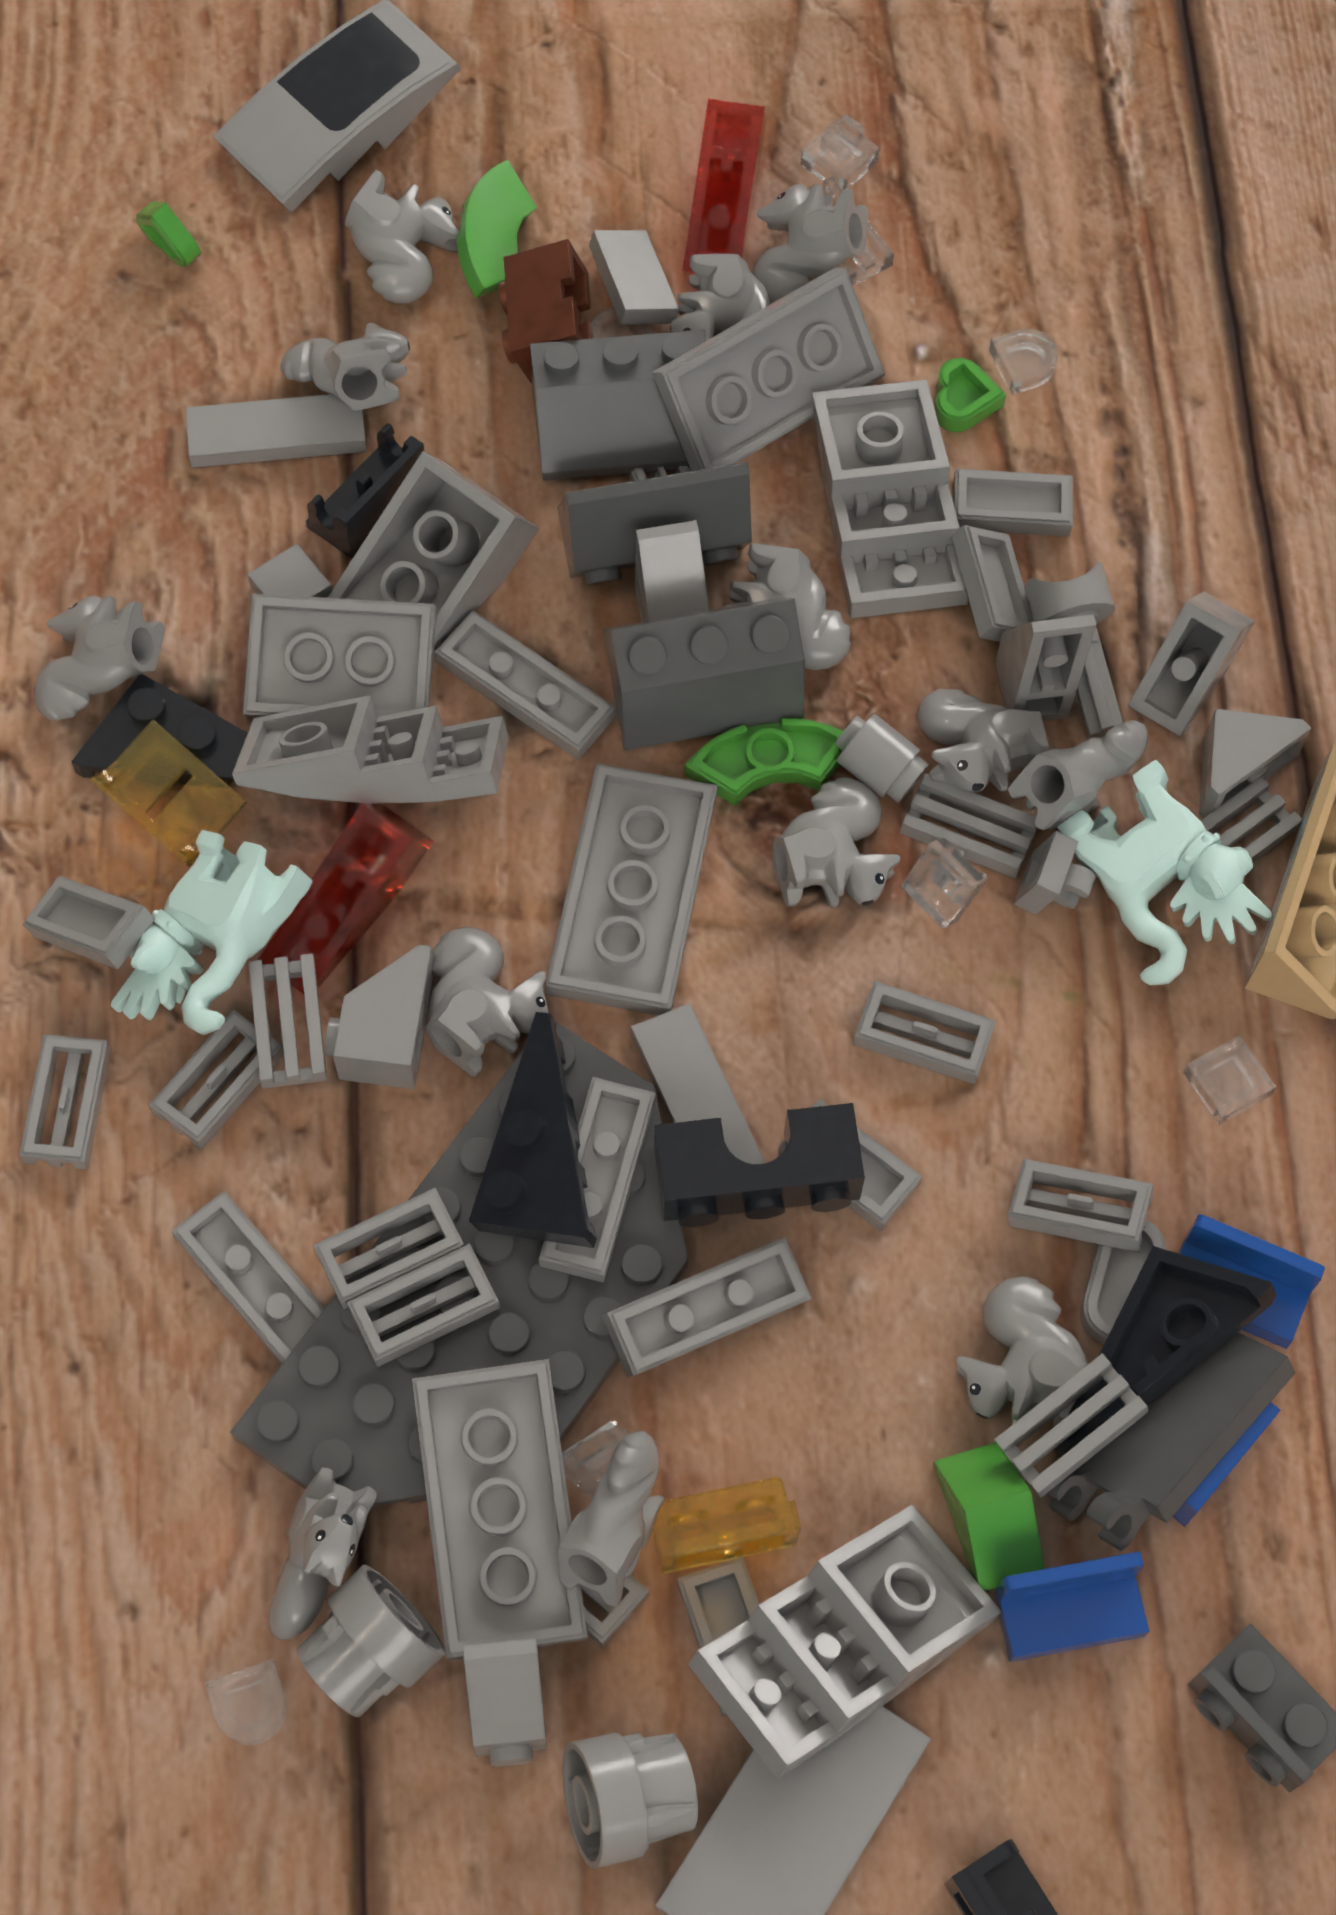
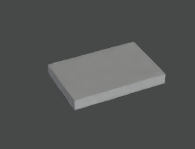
(336, 651)

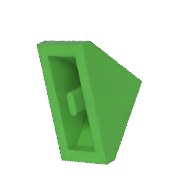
(991, 1514)

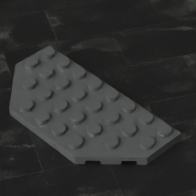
(361, 1420)

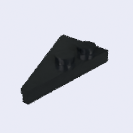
(197, 729)
(534, 1168)
(1171, 1324)

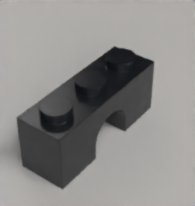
(706, 1180)

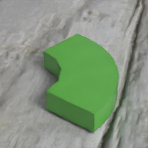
(491, 227)
(765, 755)

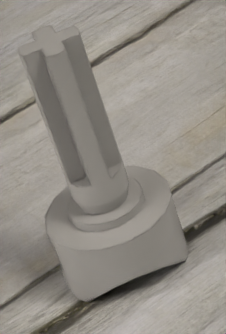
(1081, 597)

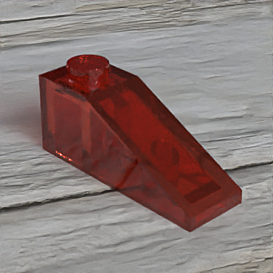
(725, 179)
(349, 890)

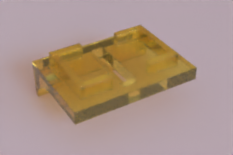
(149, 771)

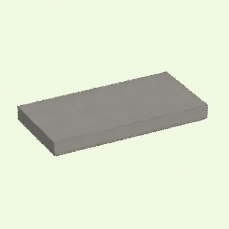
(762, 372)
(632, 890)
(497, 1506)
(796, 1837)

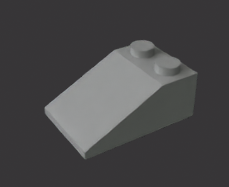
(438, 545)

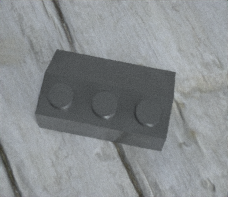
(602, 405)
(603, 520)
(706, 672)

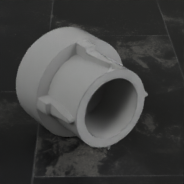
(369, 1643)
(627, 1794)

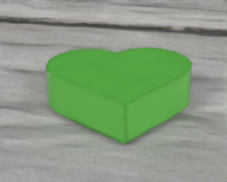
(168, 233)
(965, 395)

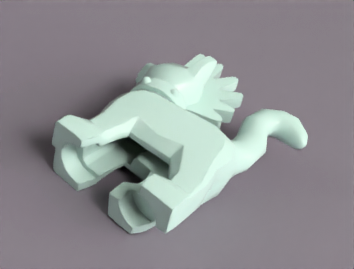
(1153, 855)
(220, 904)

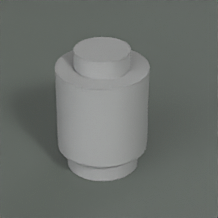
(880, 757)

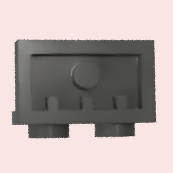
(1267, 1709)

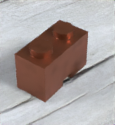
(543, 300)

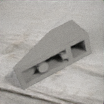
(1043, 664)

